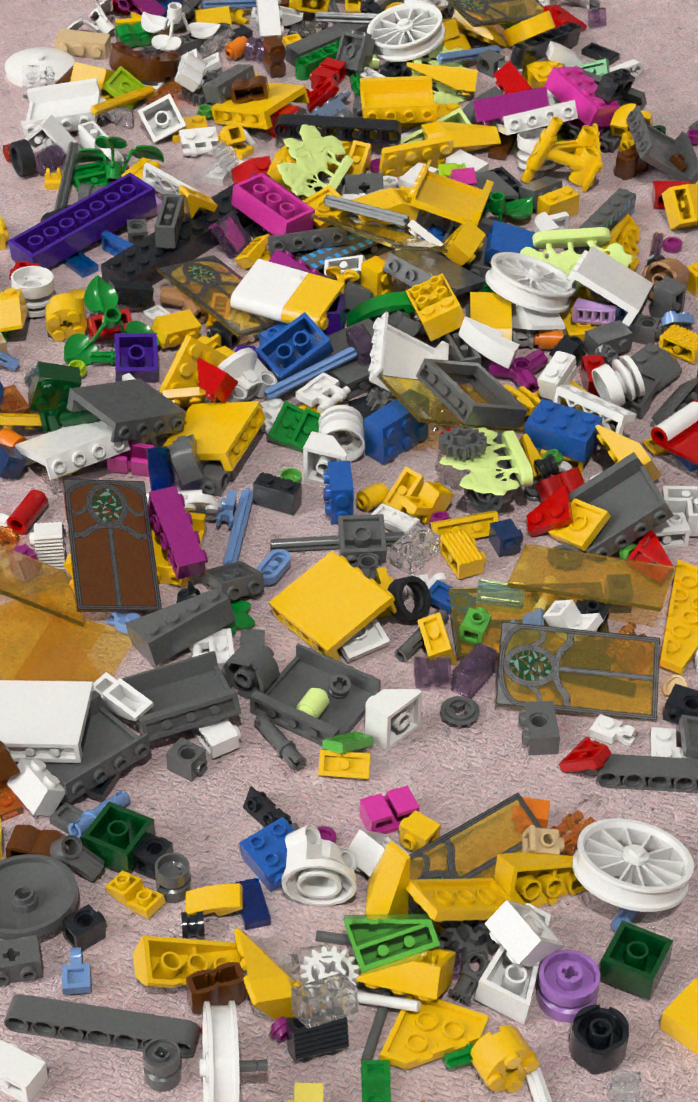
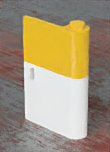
(285, 293)

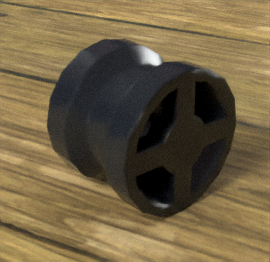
(546, 467)
(192, 924)

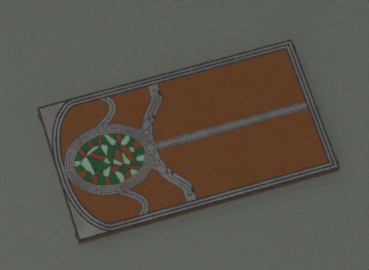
(111, 546)

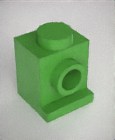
(475, 621)

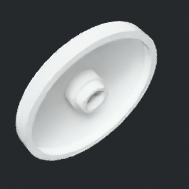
(42, 56)

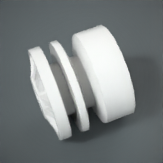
(525, 142)
(37, 287)
(619, 381)
(346, 427)

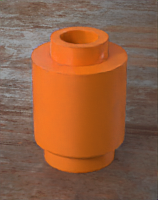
(236, 48)
(547, 338)
(10, 437)

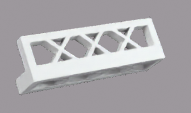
(162, 181)
(596, 404)

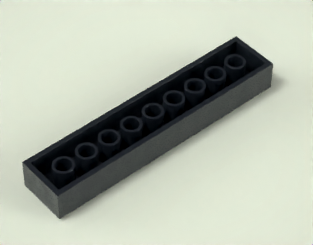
(195, 238)

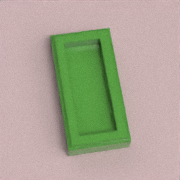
(347, 742)

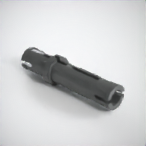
(415, 641)
(285, 748)

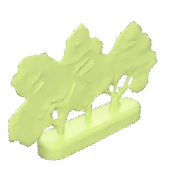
(444, 95)
(311, 159)
(574, 238)
(484, 467)

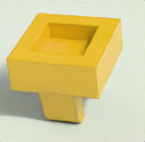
(52, 180)

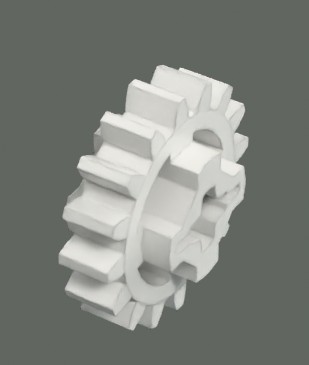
(328, 964)

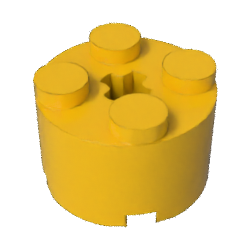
(65, 316)
(504, 1059)

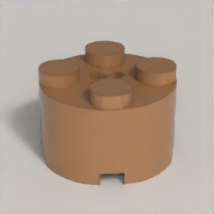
(666, 267)

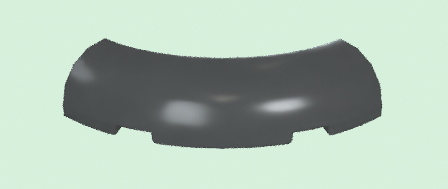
(399, 319)

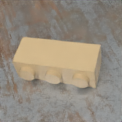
(83, 43)

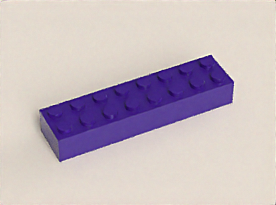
(83, 222)

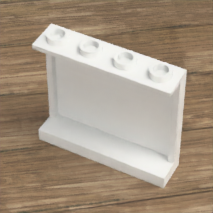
(65, 101)
(537, 117)
(611, 281)
(399, 353)
(71, 448)
(44, 719)

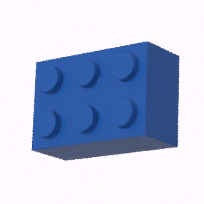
(294, 348)
(563, 429)
(391, 431)

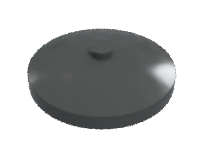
(34, 895)

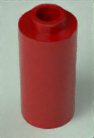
(27, 511)

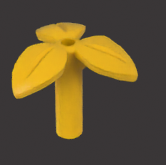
(335, 272)

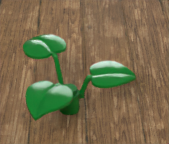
(113, 169)
(516, 209)
(103, 298)

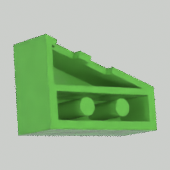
(389, 937)

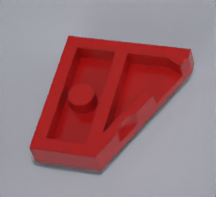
(561, 16)
(322, 93)
(551, 513)
(650, 551)
(585, 756)

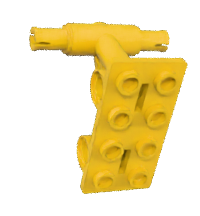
(579, 155)

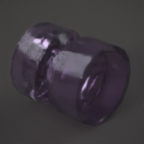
(254, 49)
(52, 157)
(440, 668)

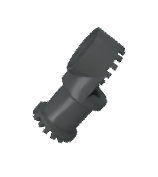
(468, 978)

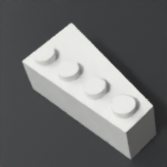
(508, 985)

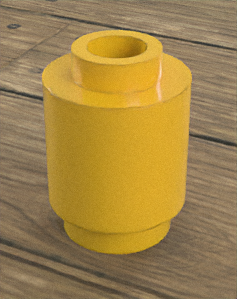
(371, 496)

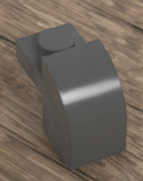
(186, 459)

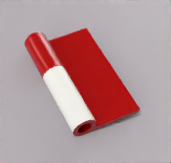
(680, 433)

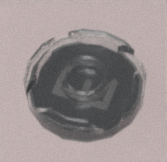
(409, 458)

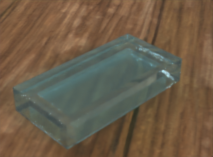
(499, 594)

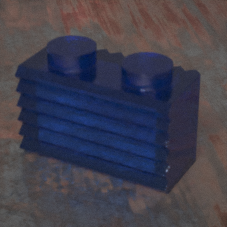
(160, 468)

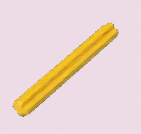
(122, 100)

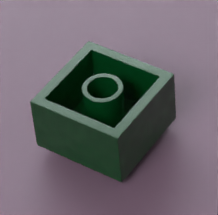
(52, 386)
(117, 836)
(636, 960)

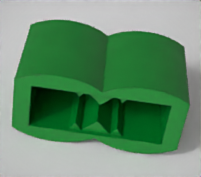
(133, 35)

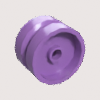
(567, 984)

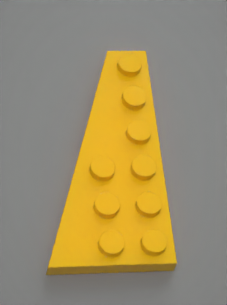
(682, 621)

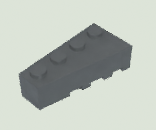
(180, 625)

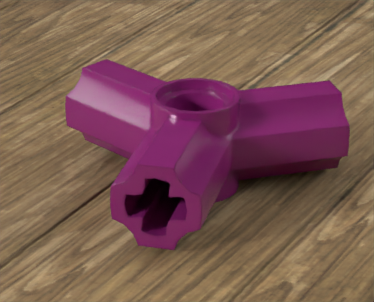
(522, 370)

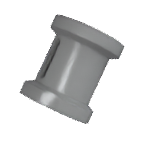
(528, 336)

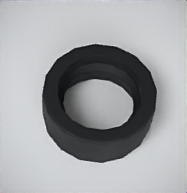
(22, 157)
(421, 595)

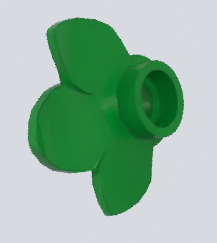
(243, 620)

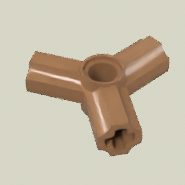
(175, 297)

